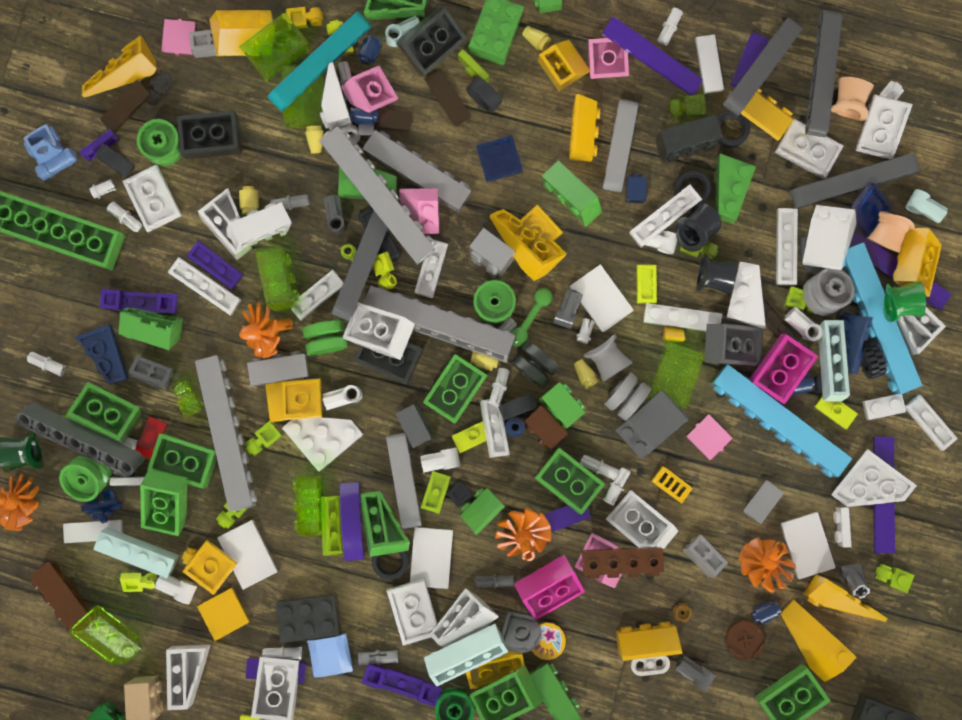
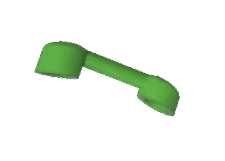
(542, 298)

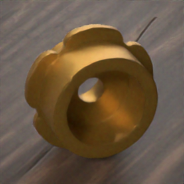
(682, 617)

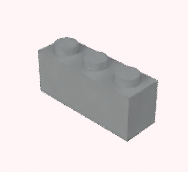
(278, 368)

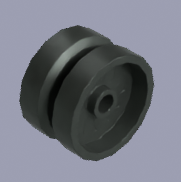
(535, 364)

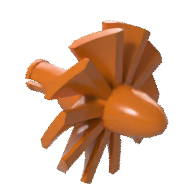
(263, 331)
(17, 504)
(529, 533)
(762, 561)

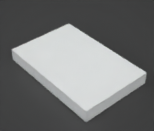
(883, 127)
(808, 151)
(152, 198)
(602, 298)
(807, 545)
(249, 550)
(431, 556)
(412, 611)

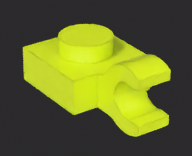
(136, 583)

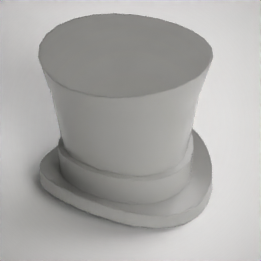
(608, 358)

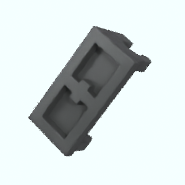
(151, 373)
(415, 425)

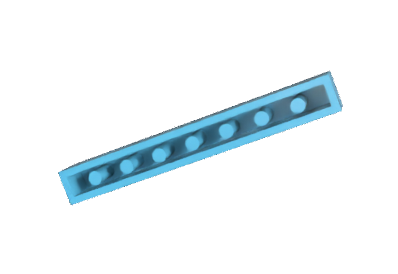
(870, 300)
(781, 421)

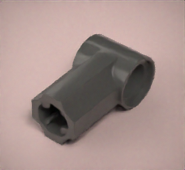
(334, 213)
(567, 312)
(854, 578)
(697, 674)

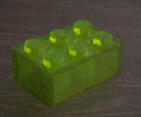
(677, 373)

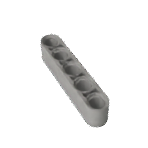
(620, 145)
(403, 480)

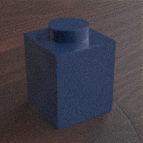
(635, 189)

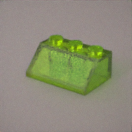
(275, 47)
(307, 107)
(277, 279)
(308, 505)
(106, 637)

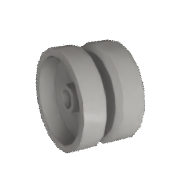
(828, 291)
(629, 397)

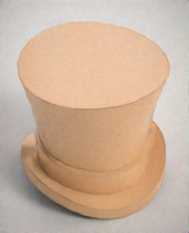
(852, 98)
(891, 231)

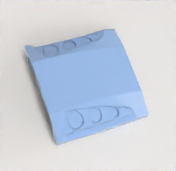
(330, 655)

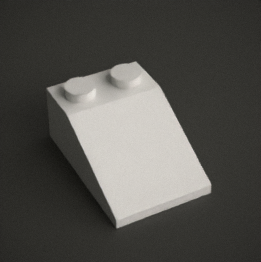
(333, 103)
(829, 237)
(379, 330)
(641, 522)
(275, 689)

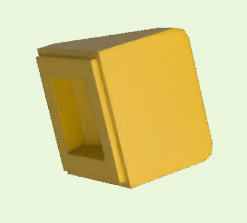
(673, 334)

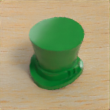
(905, 300)

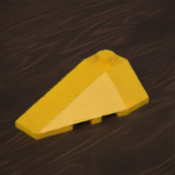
(133, 64)
(532, 253)
(830, 595)
(821, 649)

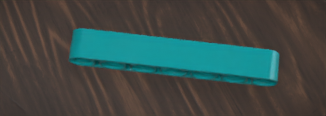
(318, 61)

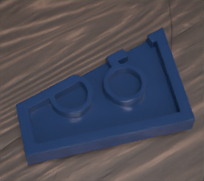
(855, 334)
(105, 352)

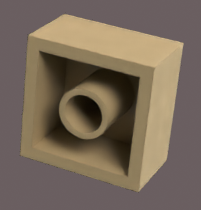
(143, 698)

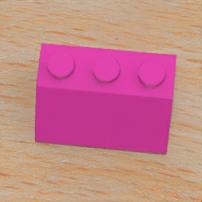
(783, 368)
(549, 587)

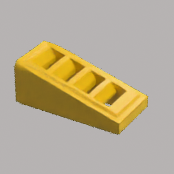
(658, 475)

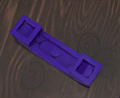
(151, 302)
(351, 521)
(401, 683)

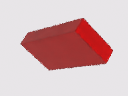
(149, 436)

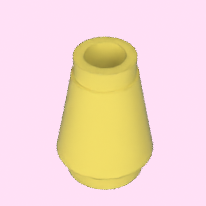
(537, 38)
(313, 135)
(585, 374)

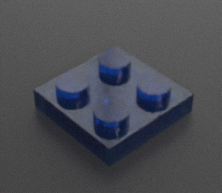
(499, 159)
(868, 206)

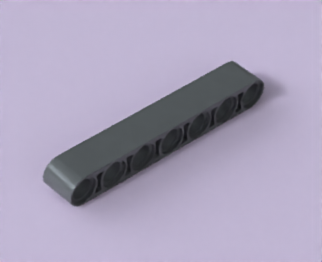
(762, 66)
(823, 73)
(854, 181)
(360, 268)
(79, 439)

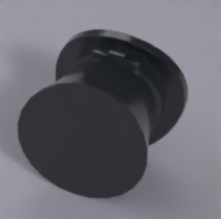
(697, 227)
(716, 274)

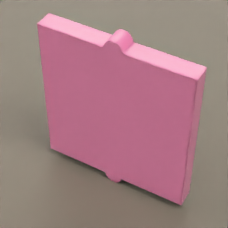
(177, 37)
(709, 437)

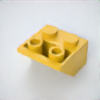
(563, 64)

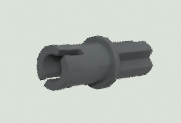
(494, 581)

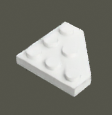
(322, 438)
(872, 483)

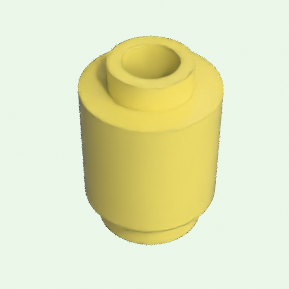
(248, 199)
(483, 362)

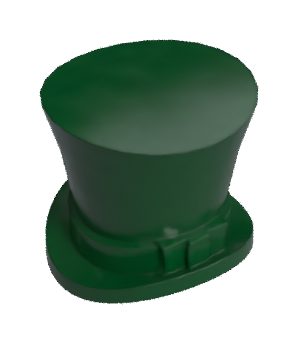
(20, 452)

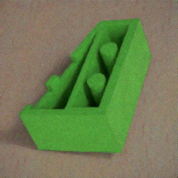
(731, 186)
(150, 327)

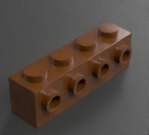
(622, 561)
(60, 594)

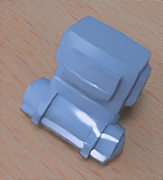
(48, 152)

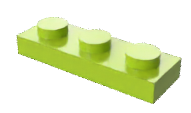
(331, 525)

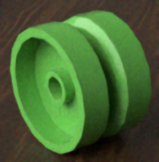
(157, 132)
(494, 313)
(325, 337)
(84, 478)

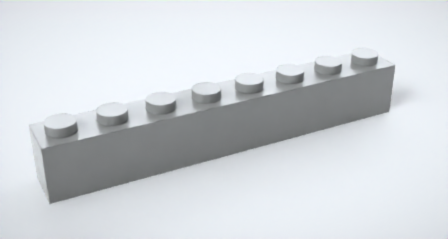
(377, 195)
(445, 325)
(225, 433)

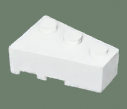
(217, 216)
(259, 225)
(747, 299)
(919, 330)
(464, 618)
(184, 673)

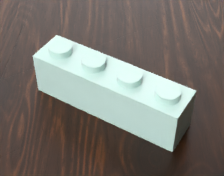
(833, 361)
(136, 552)
(465, 655)

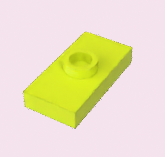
(646, 284)
(837, 412)
(470, 437)

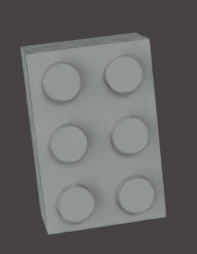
(491, 253)

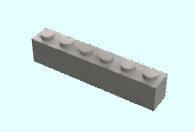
(416, 171)

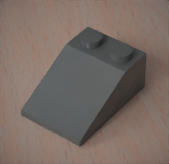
(733, 344)
(652, 424)

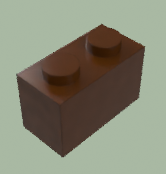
(545, 428)

